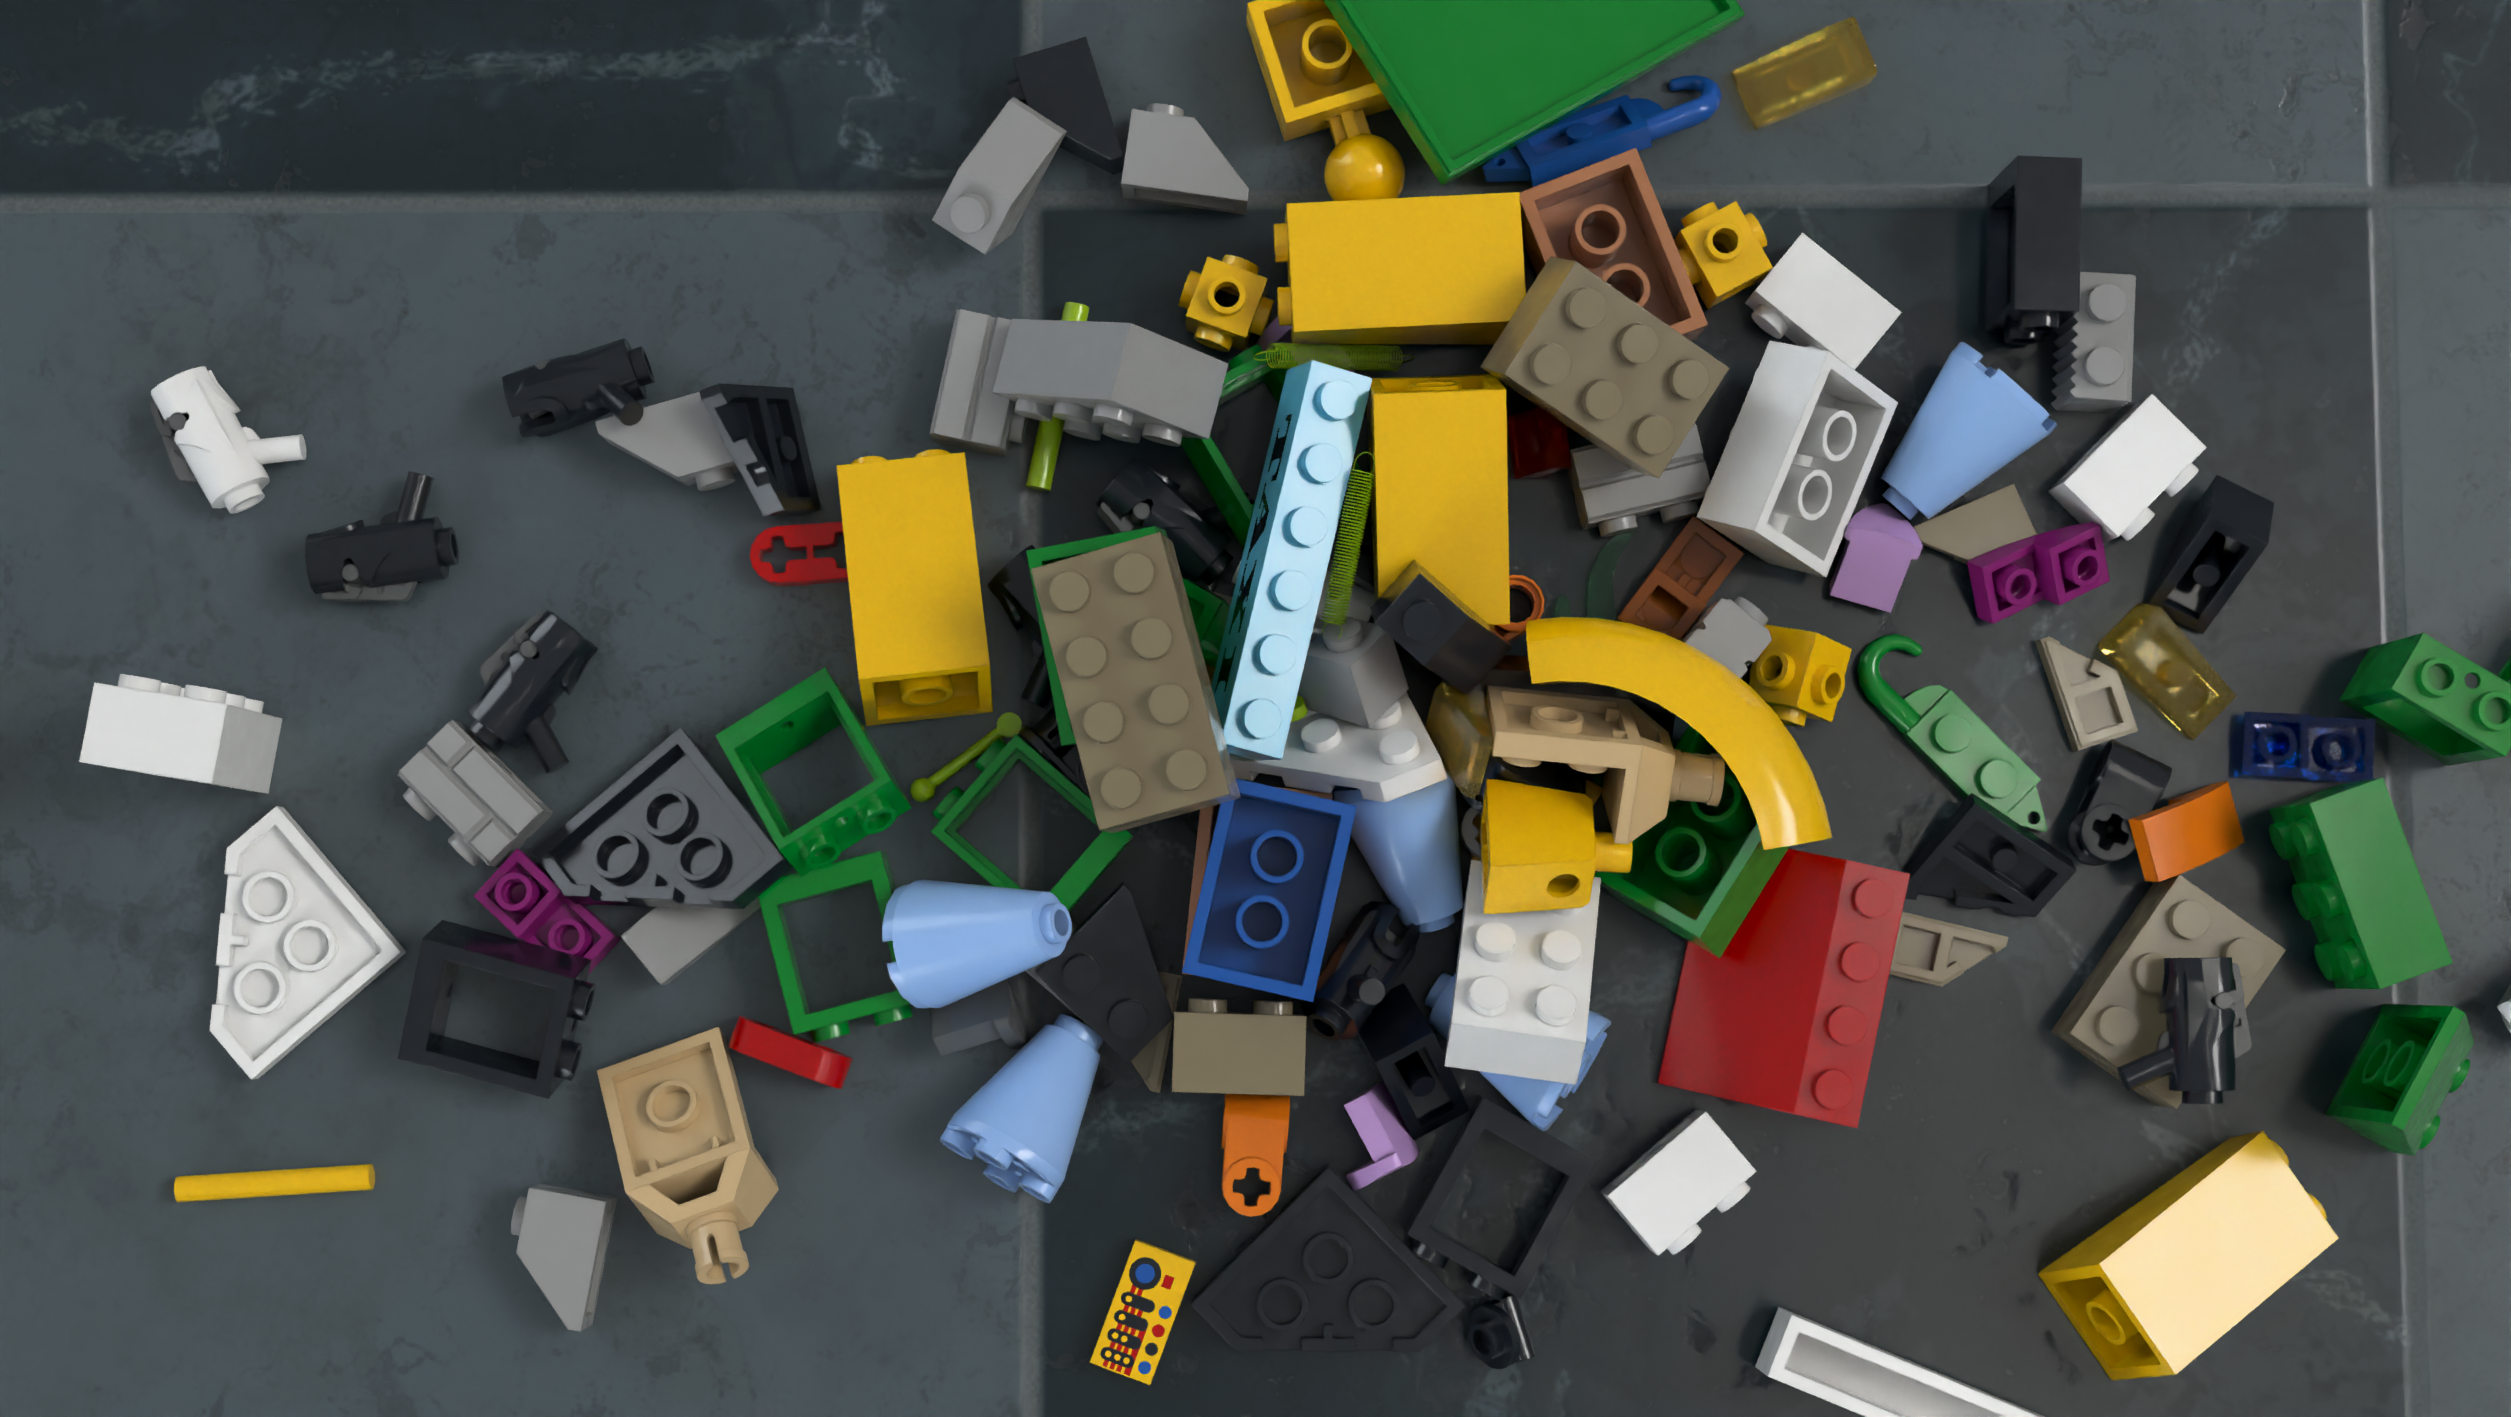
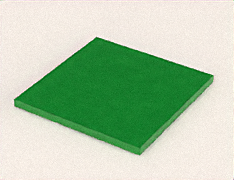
(1500, 71)

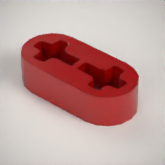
(800, 538)
(790, 1052)

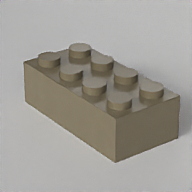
(1135, 683)

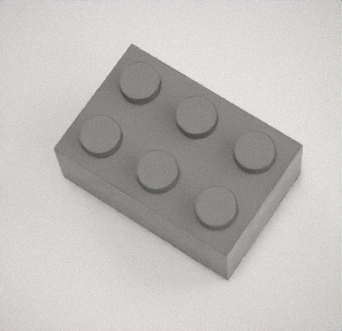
(1109, 380)

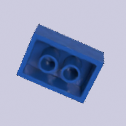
(1270, 890)

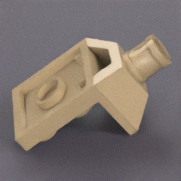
(1605, 737)
(689, 1149)

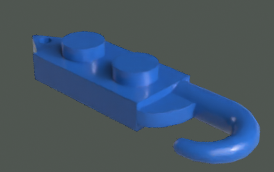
(1602, 133)

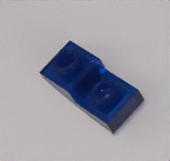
(2307, 747)

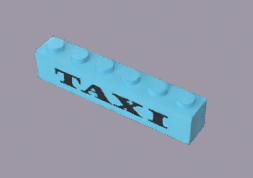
(1287, 556)

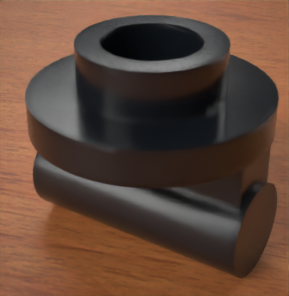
(1500, 1333)

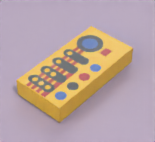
(1142, 1311)

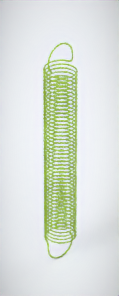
(1362, 357)
(1340, 614)

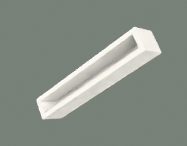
(1867, 1376)

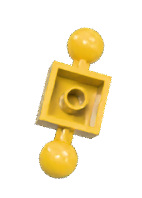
(1321, 85)

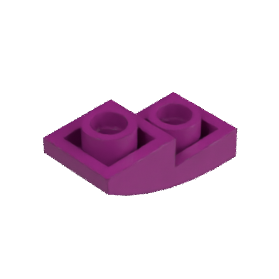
(2036, 568)
(539, 913)

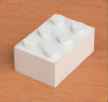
(1797, 458)
(181, 733)
(1522, 988)

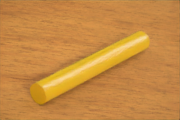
(274, 1183)

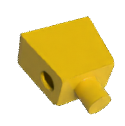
(1542, 849)

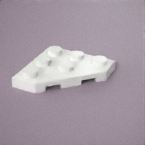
(1379, 760)
(288, 944)

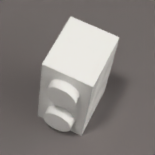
(1821, 304)
(2129, 469)
(1680, 1183)

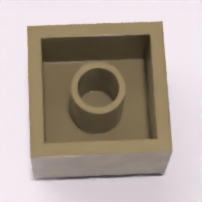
(1239, 1049)

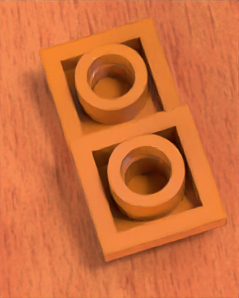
(2187, 832)

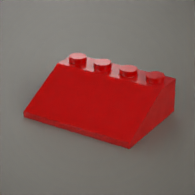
(1794, 995)

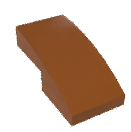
(1682, 581)

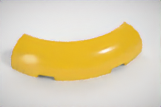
(1706, 698)

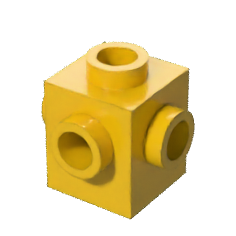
(1737, 236)
(1226, 326)
(1800, 675)

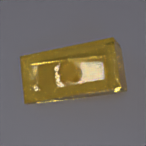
(1805, 73)
(2167, 668)
(1461, 735)

